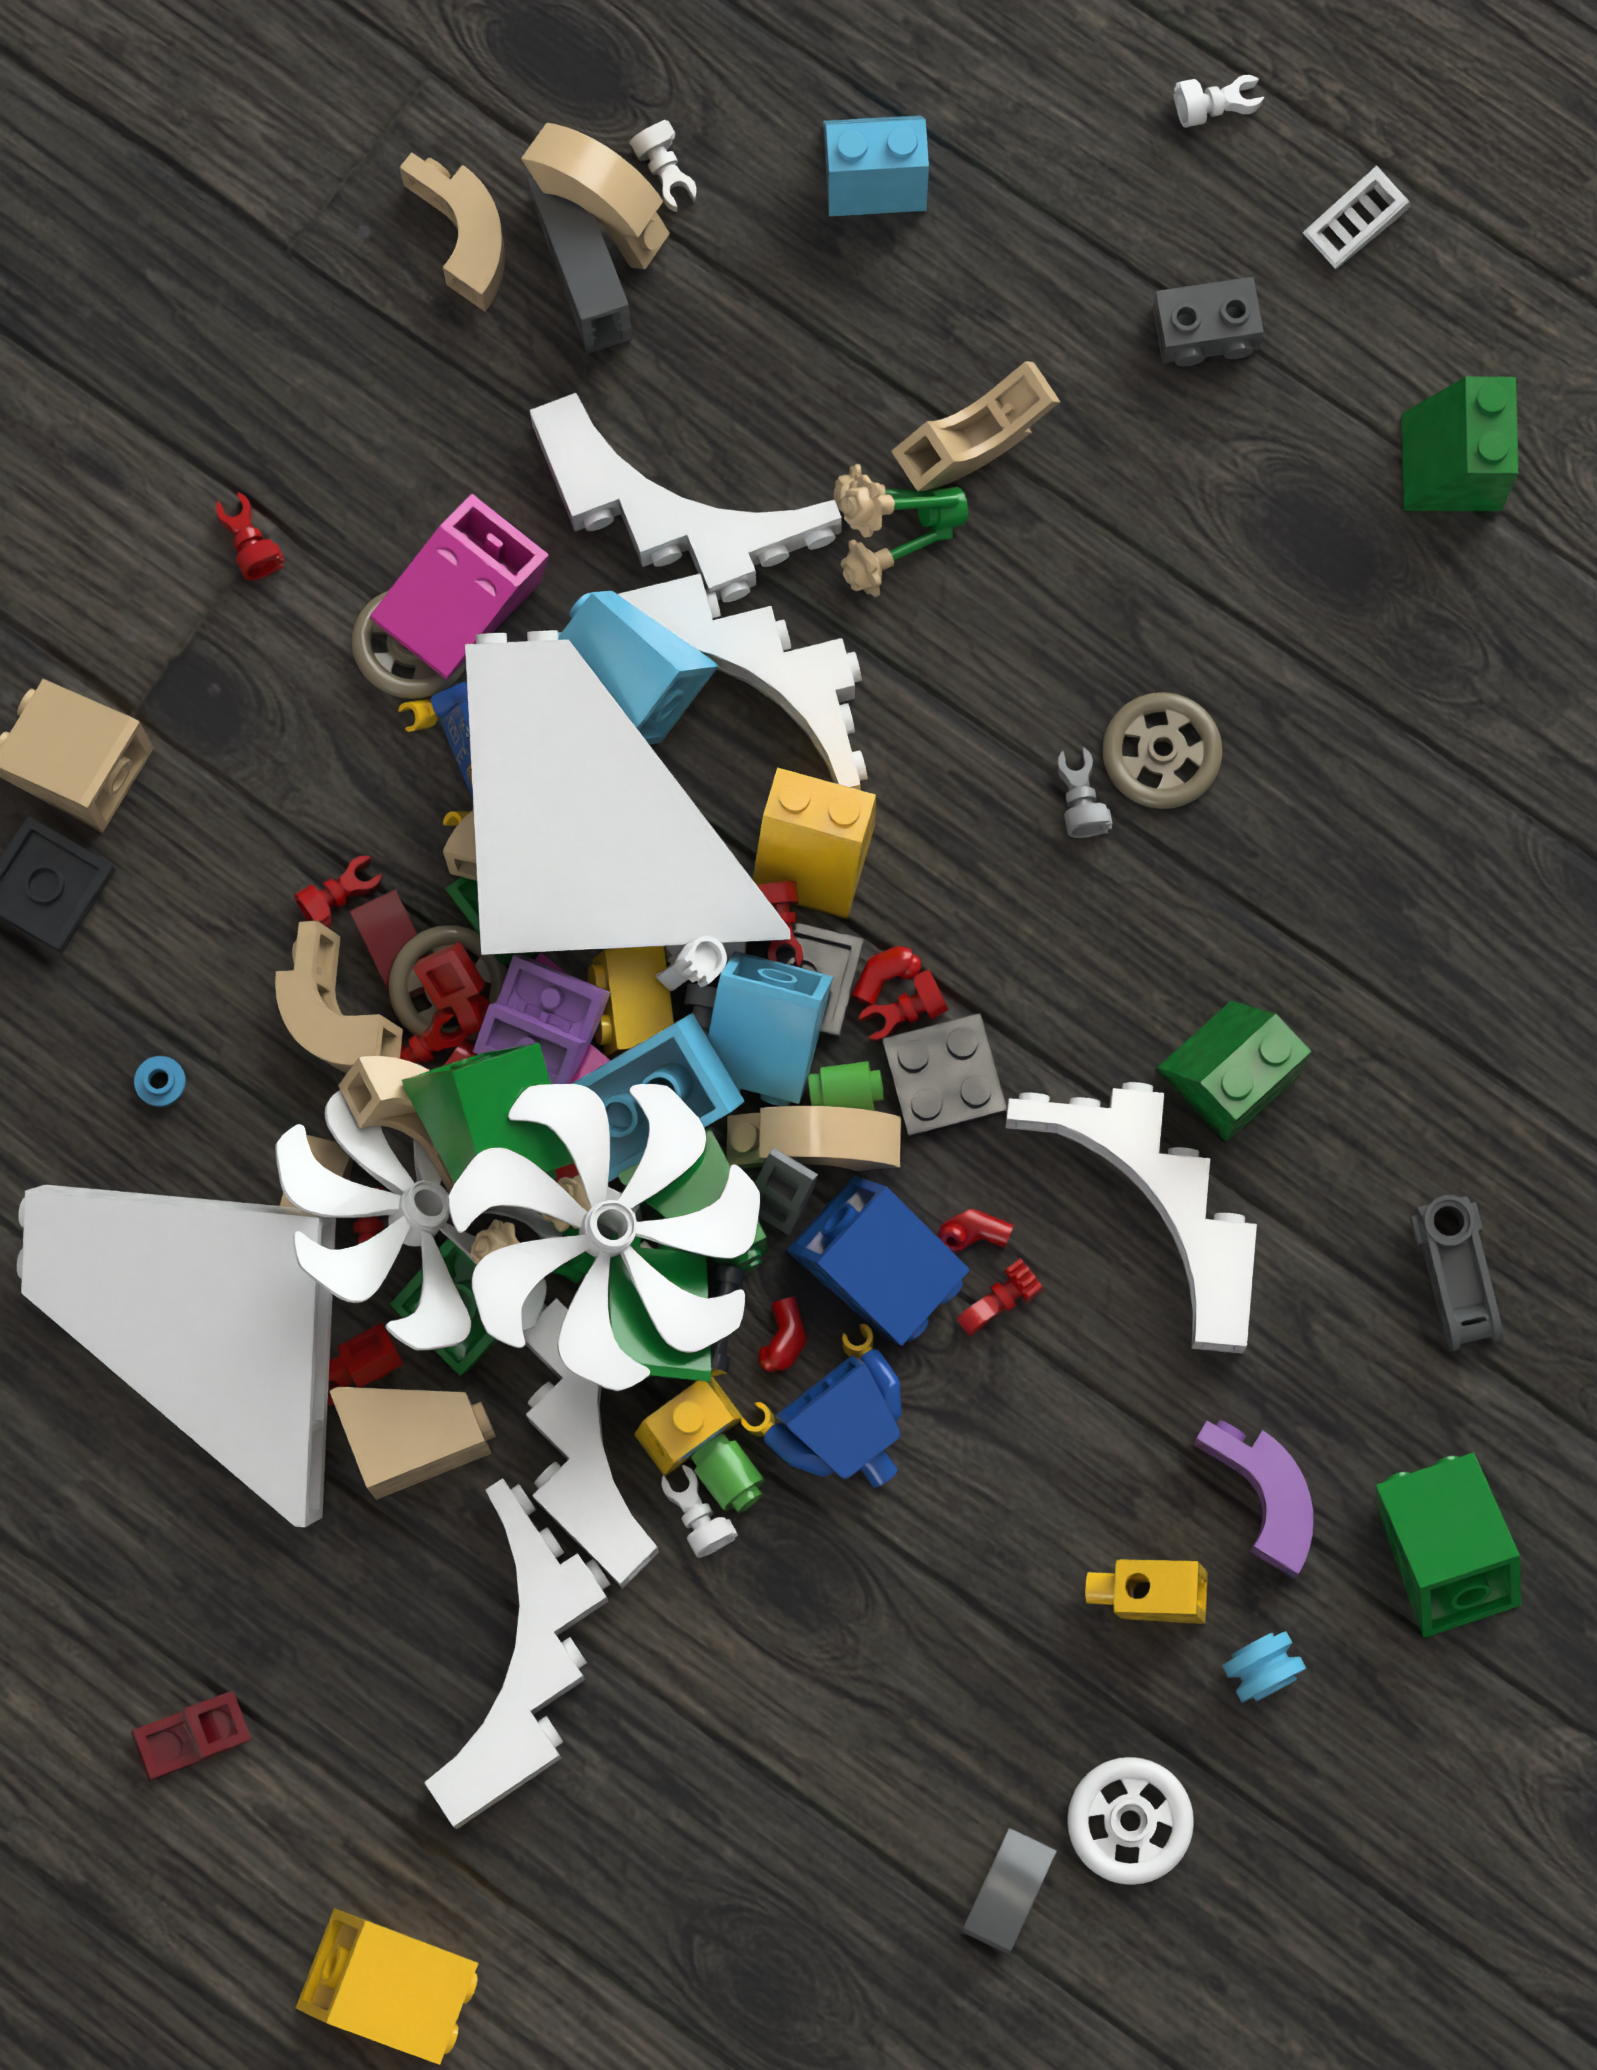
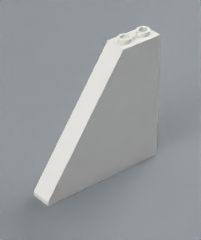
(582, 819)
(200, 1319)

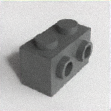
(1208, 321)

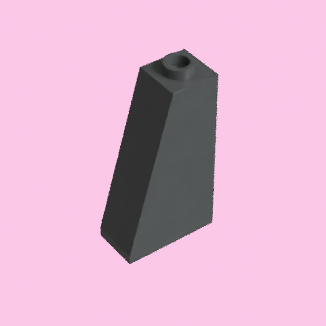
(584, 270)

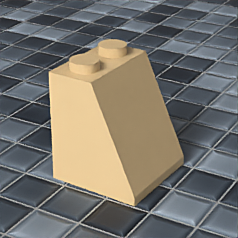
(73, 753)
(410, 1434)

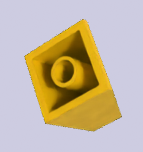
(817, 838)
(388, 1987)

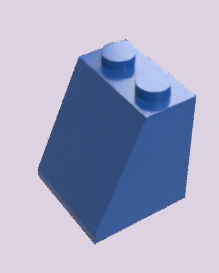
(880, 1259)

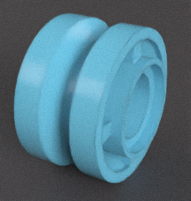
(1264, 1667)

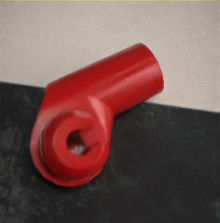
(882, 967)
(971, 1227)
(788, 1340)

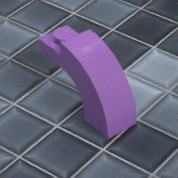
(1280, 1487)

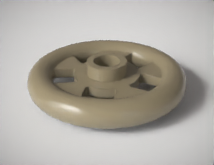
(378, 666)
(1172, 790)
(404, 979)

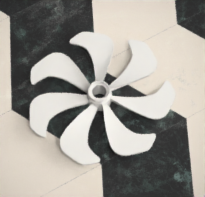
(415, 1217)
(510, 1273)

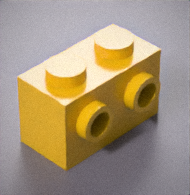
(637, 1001)

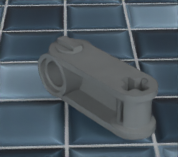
(1458, 1272)

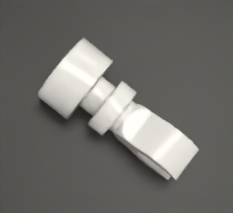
(1194, 105)
(653, 145)
(698, 961)
(707, 1534)

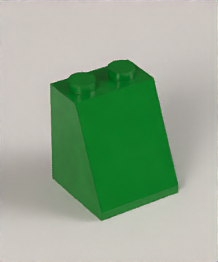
(1461, 447)
(1235, 1066)
(469, 1107)
(694, 1191)
(632, 1324)
(1450, 1544)

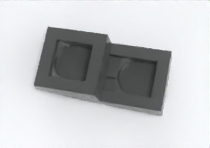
(784, 1190)
(1009, 1891)

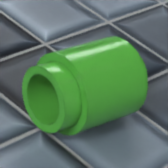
(846, 1086)
(728, 1474)

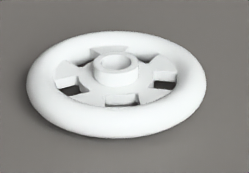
(1100, 1853)

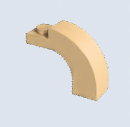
(311, 1009)

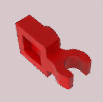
(454, 982)
(363, 1360)

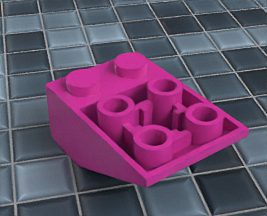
(460, 586)

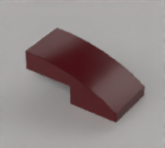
(385, 931)
(191, 1736)

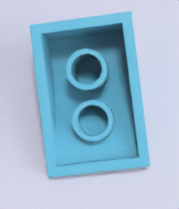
(672, 1058)

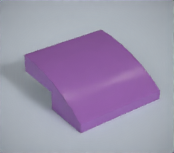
(544, 1009)

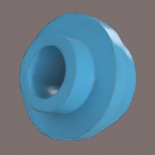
(166, 1095)

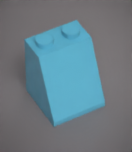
(876, 165)
(637, 661)
(768, 1025)

